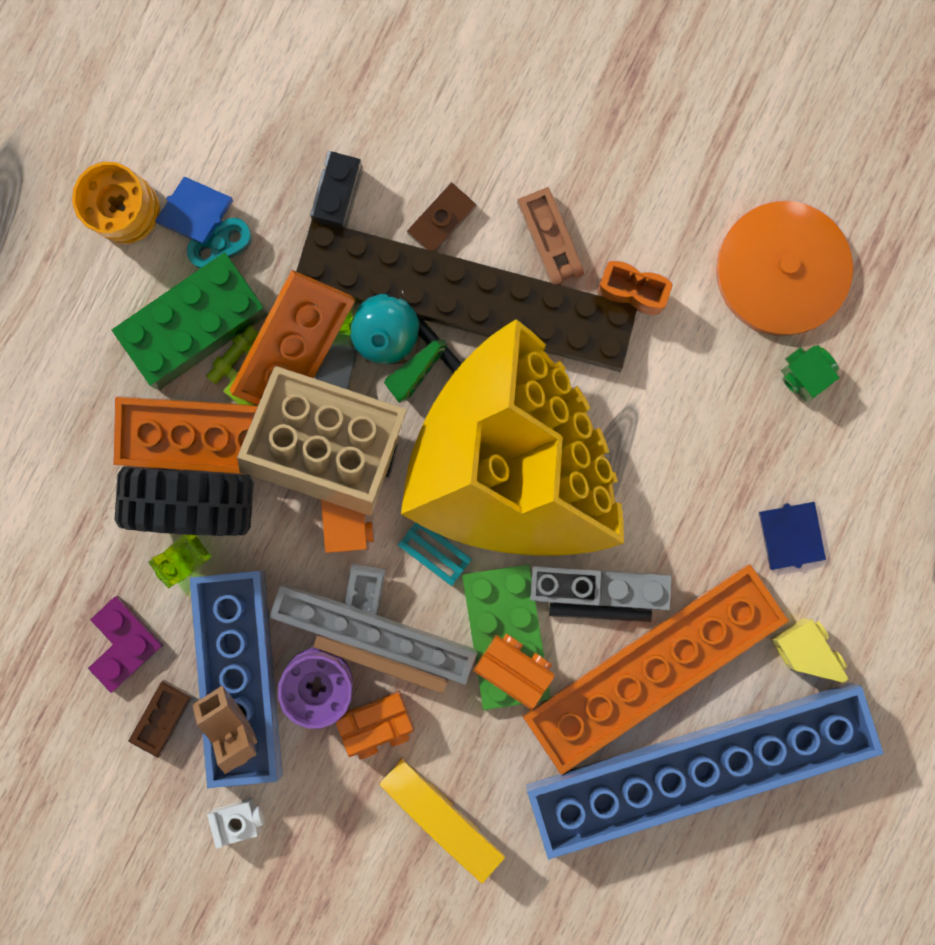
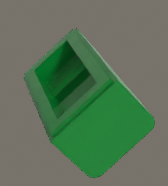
(410, 375)

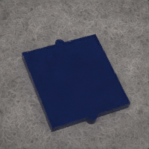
(792, 535)

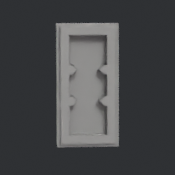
(365, 588)

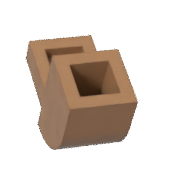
(226, 728)

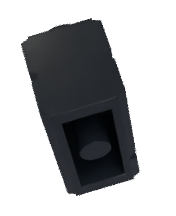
(337, 190)

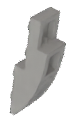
(601, 588)

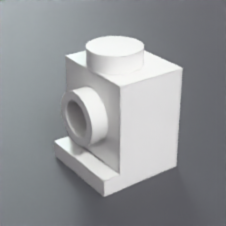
(221, 826)

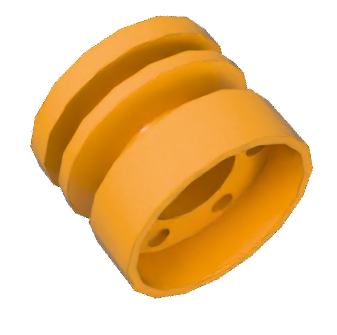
(101, 192)

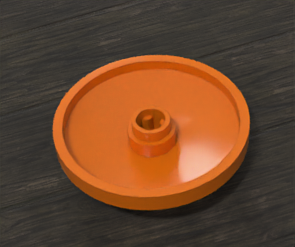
(784, 268)

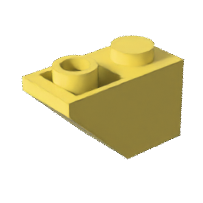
(806, 650)

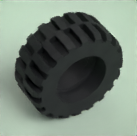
(183, 501)

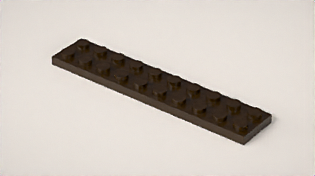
(469, 294)

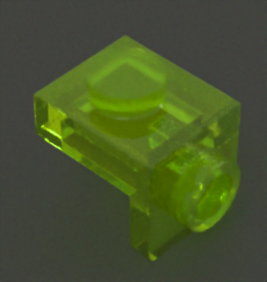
(180, 560)

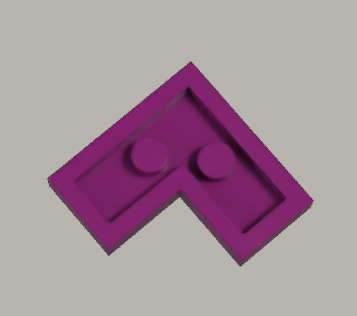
(131, 643)

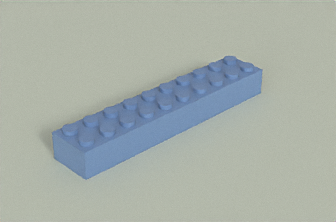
(703, 769)

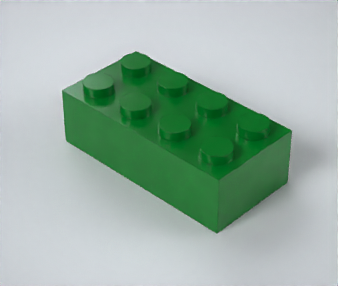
(190, 322)

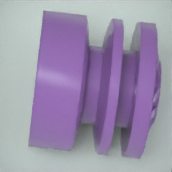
(310, 707)

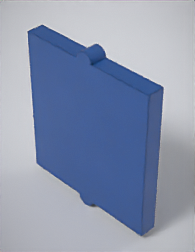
(194, 210)

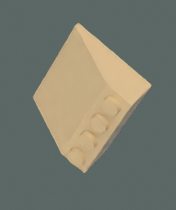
(321, 440)

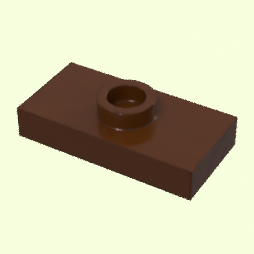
(441, 218)
(160, 718)

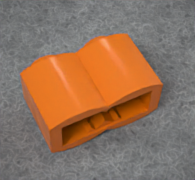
(625, 284)

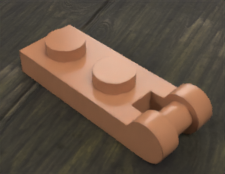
(550, 235)

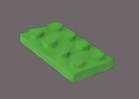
(501, 605)

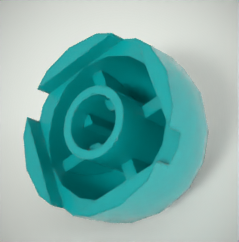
(384, 329)

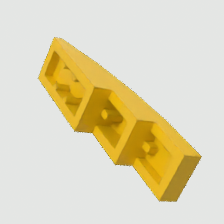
(442, 820)

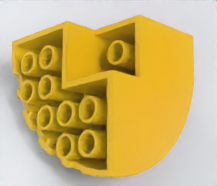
(513, 457)

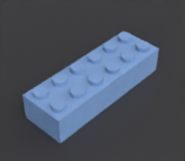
(237, 654)

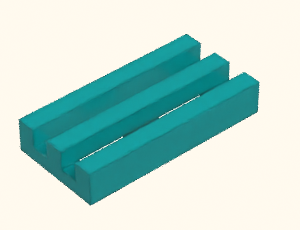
(411, 534)

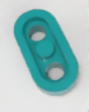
(220, 242)

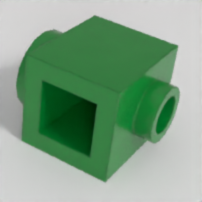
(809, 371)

